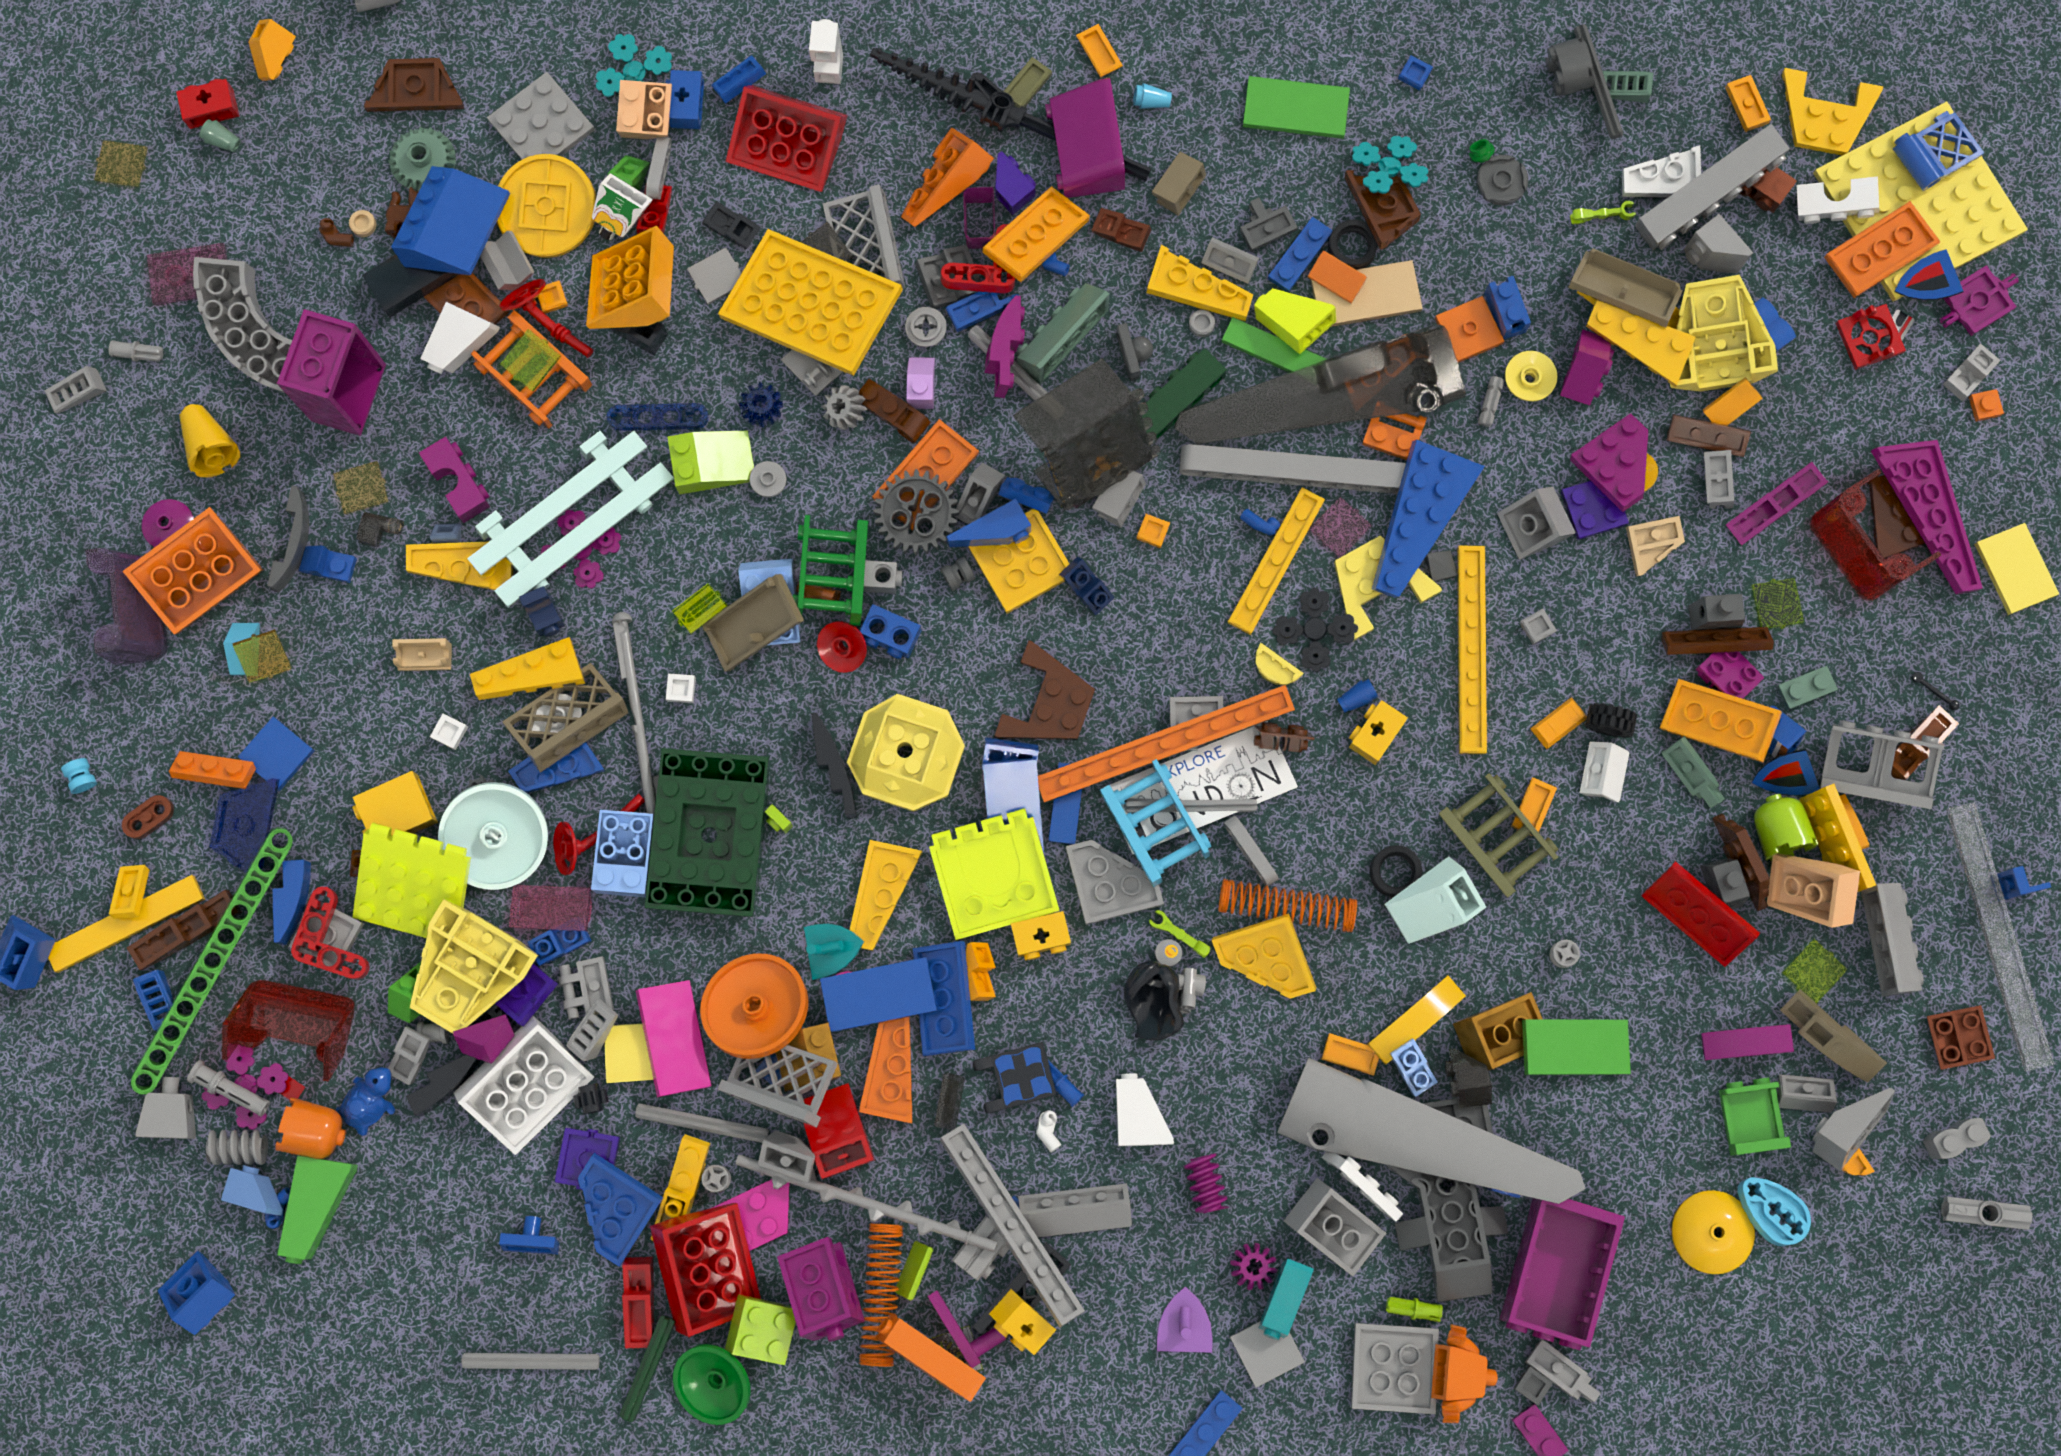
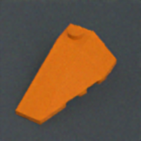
(956, 168)

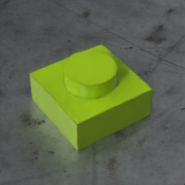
(777, 820)

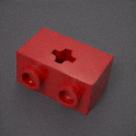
(207, 101)

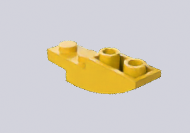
(684, 1179)

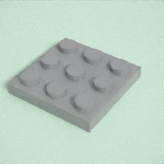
(541, 120)
(1393, 1368)

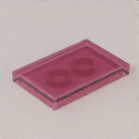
(173, 272)

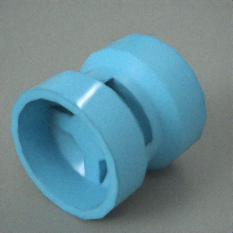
(78, 775)

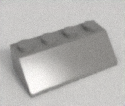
(1892, 939)

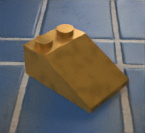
(1497, 1033)

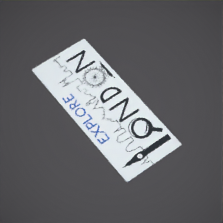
(1215, 772)

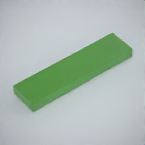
(1267, 347)

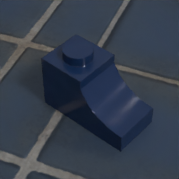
(542, 611)

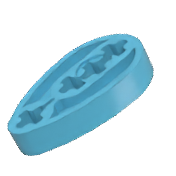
(1786, 1203)

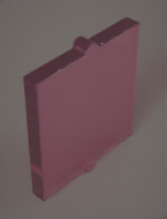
(1340, 527)

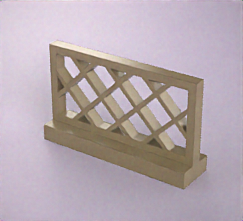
(576, 730)

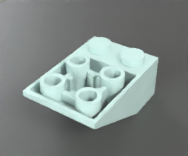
(1435, 902)

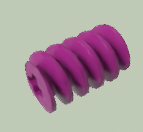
(1206, 1184)

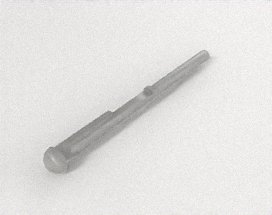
(627, 671)

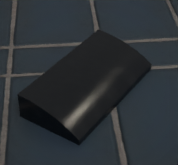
(401, 286)

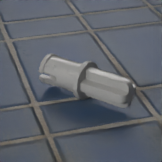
(135, 351)

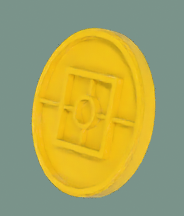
(547, 205)

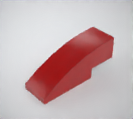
(638, 1301)

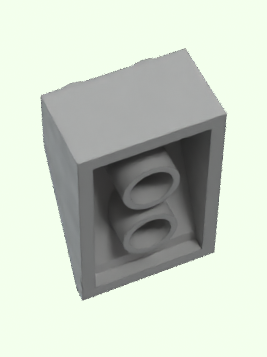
(1849, 1127)
(1335, 1227)

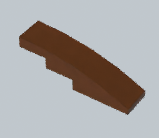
(180, 931)

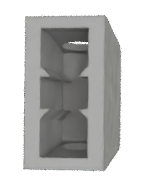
(167, 1113)

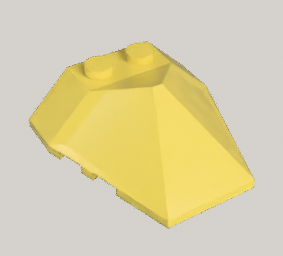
(1728, 335)
(466, 967)

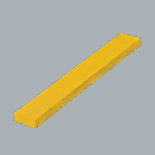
(1472, 650)

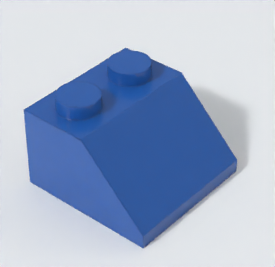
(195, 1293)

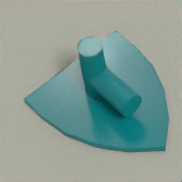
(830, 948)

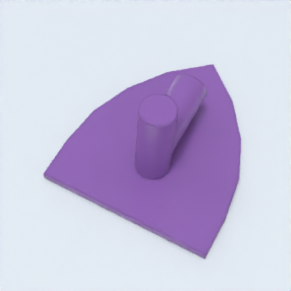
(1184, 1325)

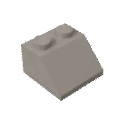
(1717, 248)
(1536, 522)

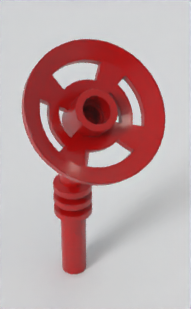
(526, 299)
(570, 848)

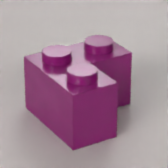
(1589, 363)

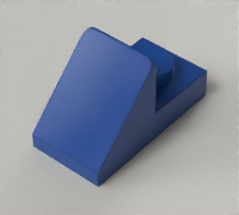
(327, 564)

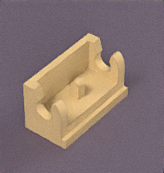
(422, 654)

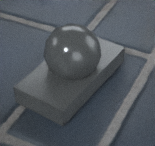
(1133, 350)

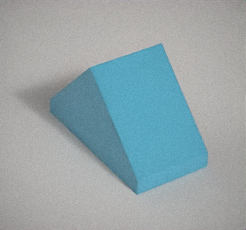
(236, 633)

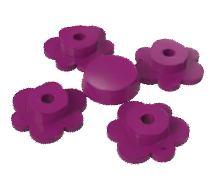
(612, 545)
(250, 1083)

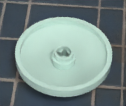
(501, 833)

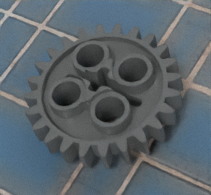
(938, 517)

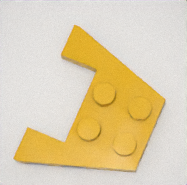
(1826, 124)

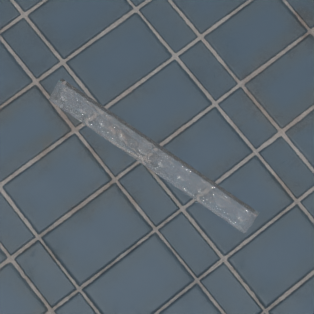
(2000, 937)

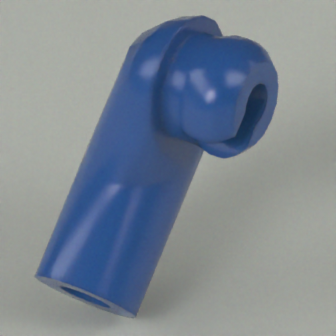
(1259, 524)
(274, 1221)

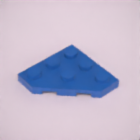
(615, 1207)

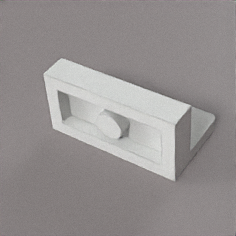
(1604, 771)

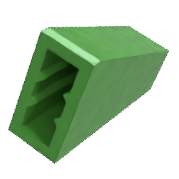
(312, 1202)

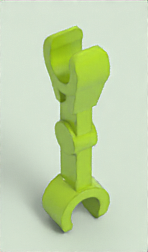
(1583, 215)
(1167, 926)

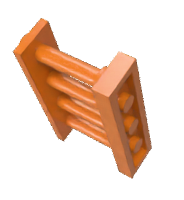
(574, 379)

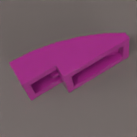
(1747, 1042)

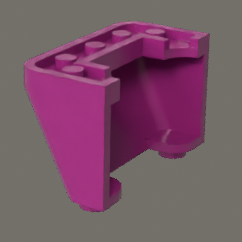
(1087, 140)

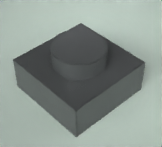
(1533, 1385)

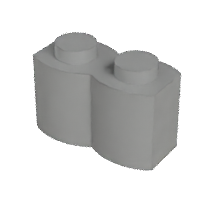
(1955, 1139)

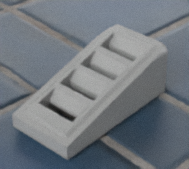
(90, 383)
(581, 1043)

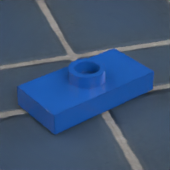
(734, 81)

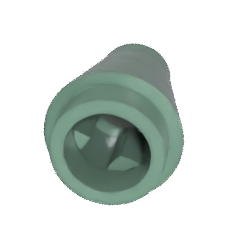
(219, 136)

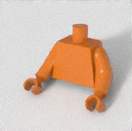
(1459, 1374)

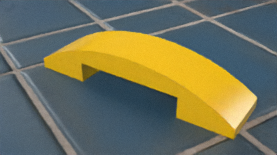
(1417, 1018)

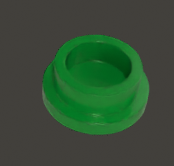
(1481, 151)

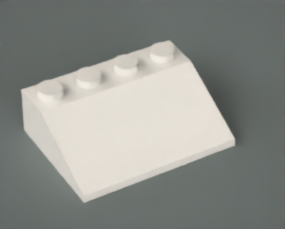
(523, 1086)

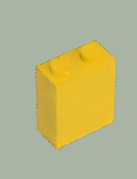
(396, 804)

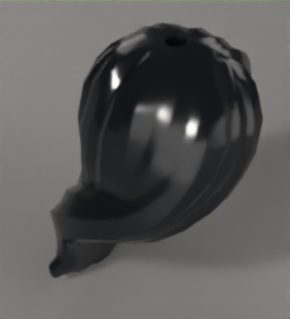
(1152, 1000)

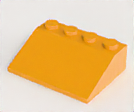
(631, 282)

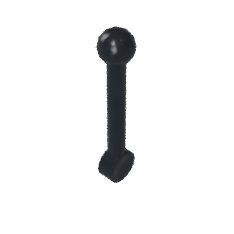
(1918, 677)

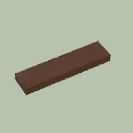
(1717, 640)

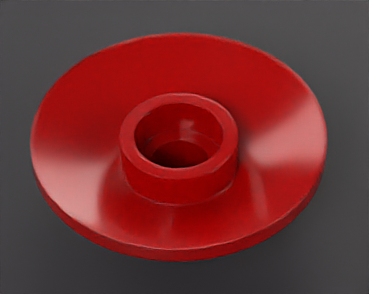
(833, 651)

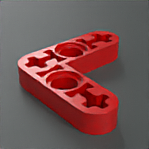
(991, 273)
(316, 939)

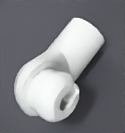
(1045, 1130)

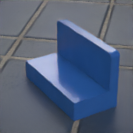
(2015, 883)

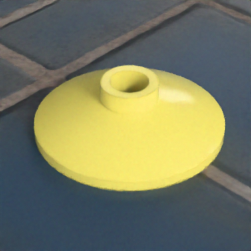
(1535, 365)

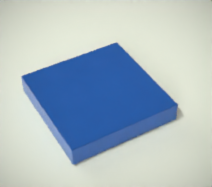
(276, 752)

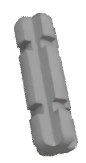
(1491, 401)

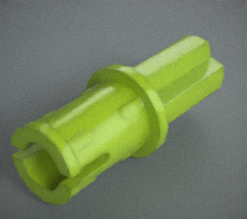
(1414, 1308)

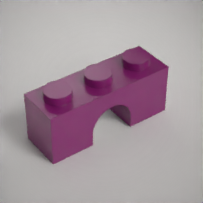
(443, 460)

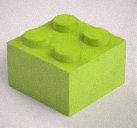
(761, 1330)

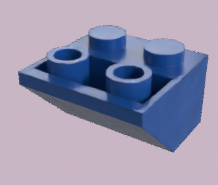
(23, 954)

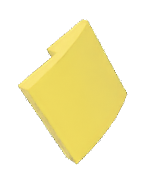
(627, 1054)

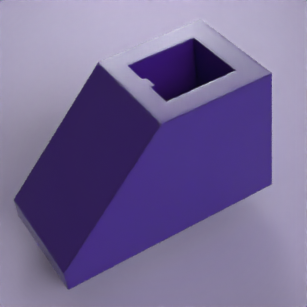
(1012, 186)

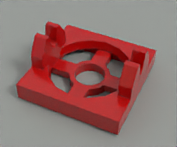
(1879, 313)

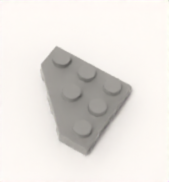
(1109, 884)

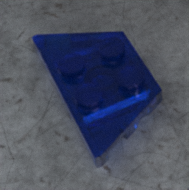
(244, 822)

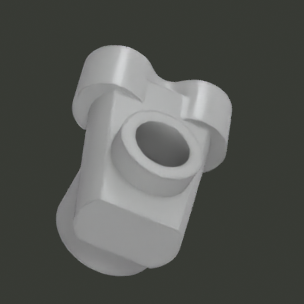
(1190, 986)

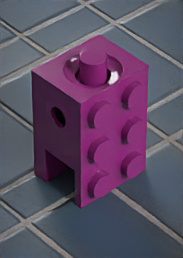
(821, 1290)

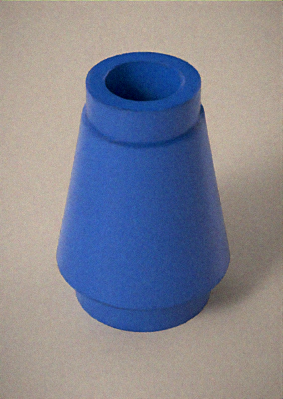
(1358, 696)

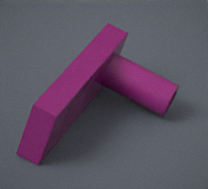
(970, 1350)

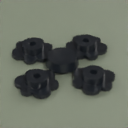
(1315, 629)

